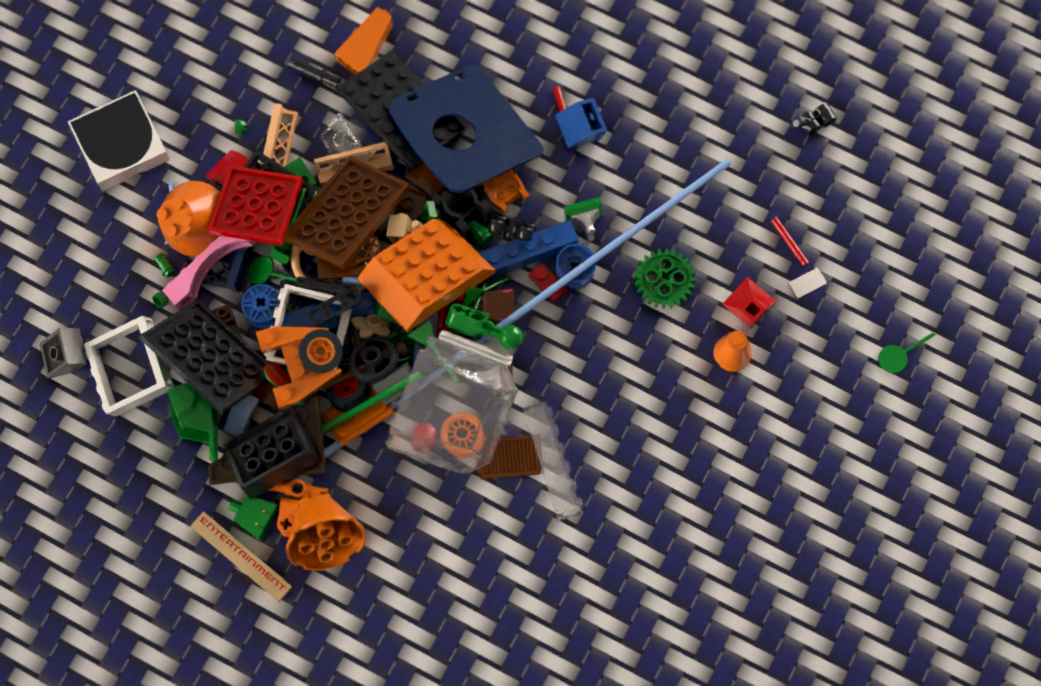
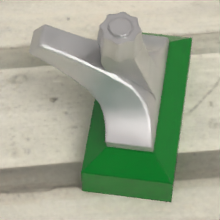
(584, 215)
(280, 259)

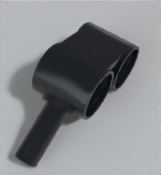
(812, 122)

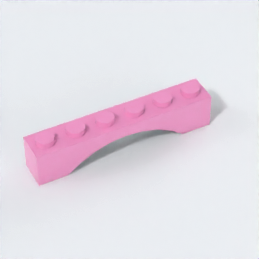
(186, 285)

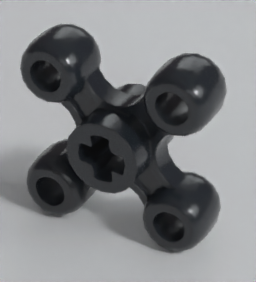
(512, 227)

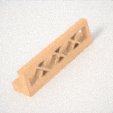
(274, 132)
(379, 161)

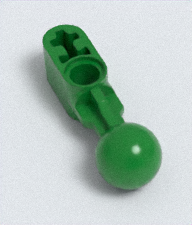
(474, 323)

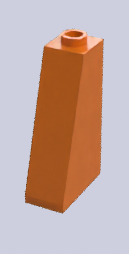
(366, 42)

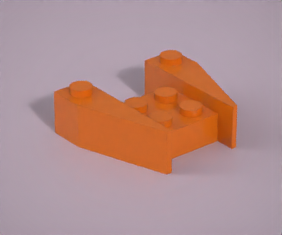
(303, 380)

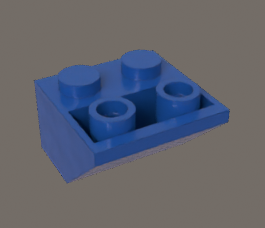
(581, 123)

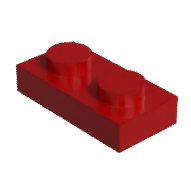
(545, 278)

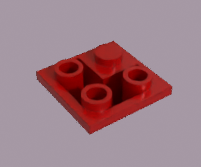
(749, 302)

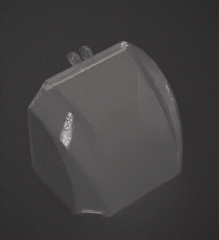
(453, 408)

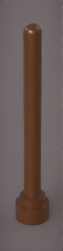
(401, 348)

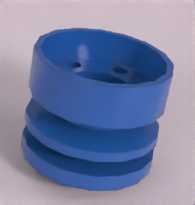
(573, 256)
(259, 316)

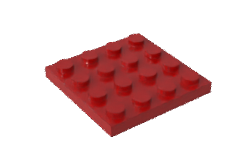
(255, 205)

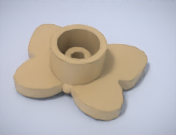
(370, 326)

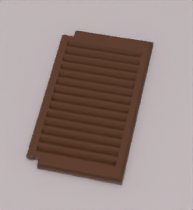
(512, 458)

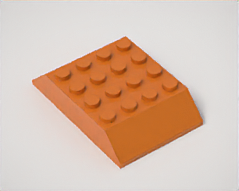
(424, 272)

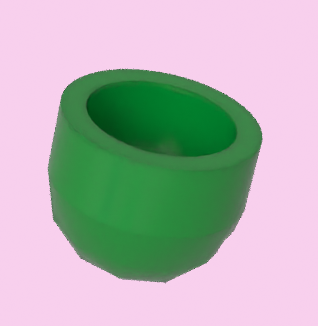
(239, 126)
(160, 299)

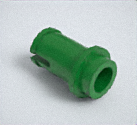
(167, 269)

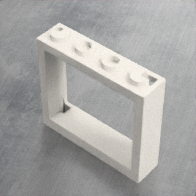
(280, 311)
(103, 388)

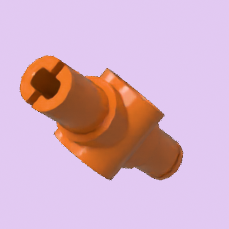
(308, 489)

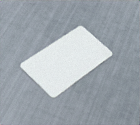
(807, 282)

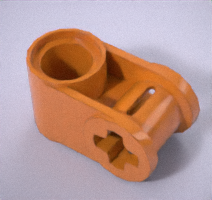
(287, 513)

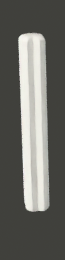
(475, 347)

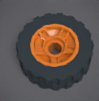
(315, 340)

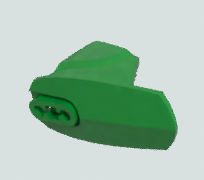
(194, 417)

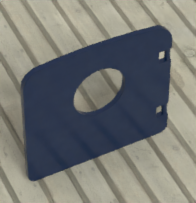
(501, 135)

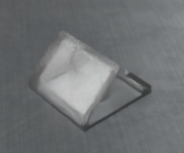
(340, 137)

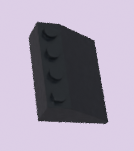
(270, 453)

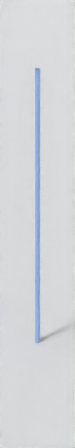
(586, 264)

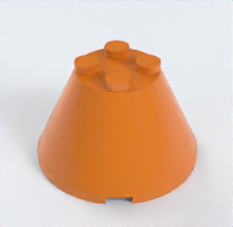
(187, 215)
(323, 534)

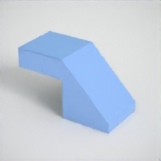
(239, 416)

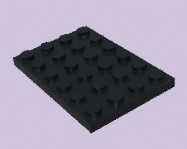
(371, 96)
(208, 355)

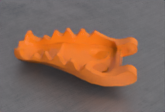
(505, 190)

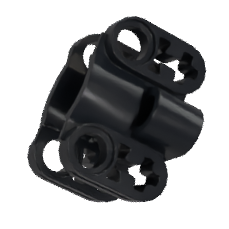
(478, 209)

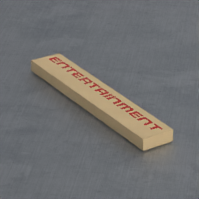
(241, 556)

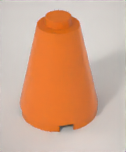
(733, 351)

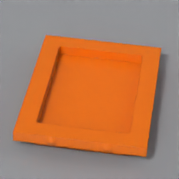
(360, 423)

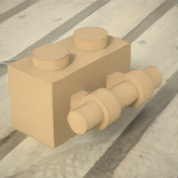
(400, 226)

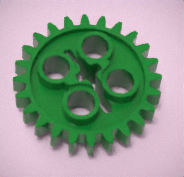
(676, 290)

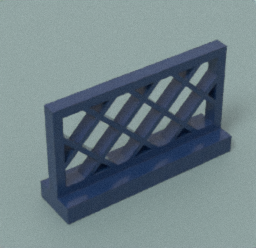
(237, 271)

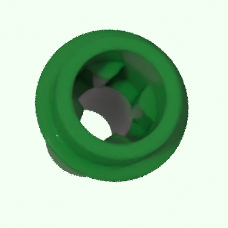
(480, 233)

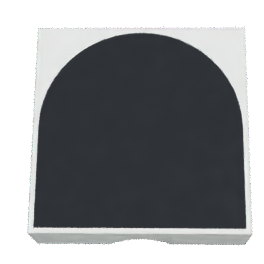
(118, 140)

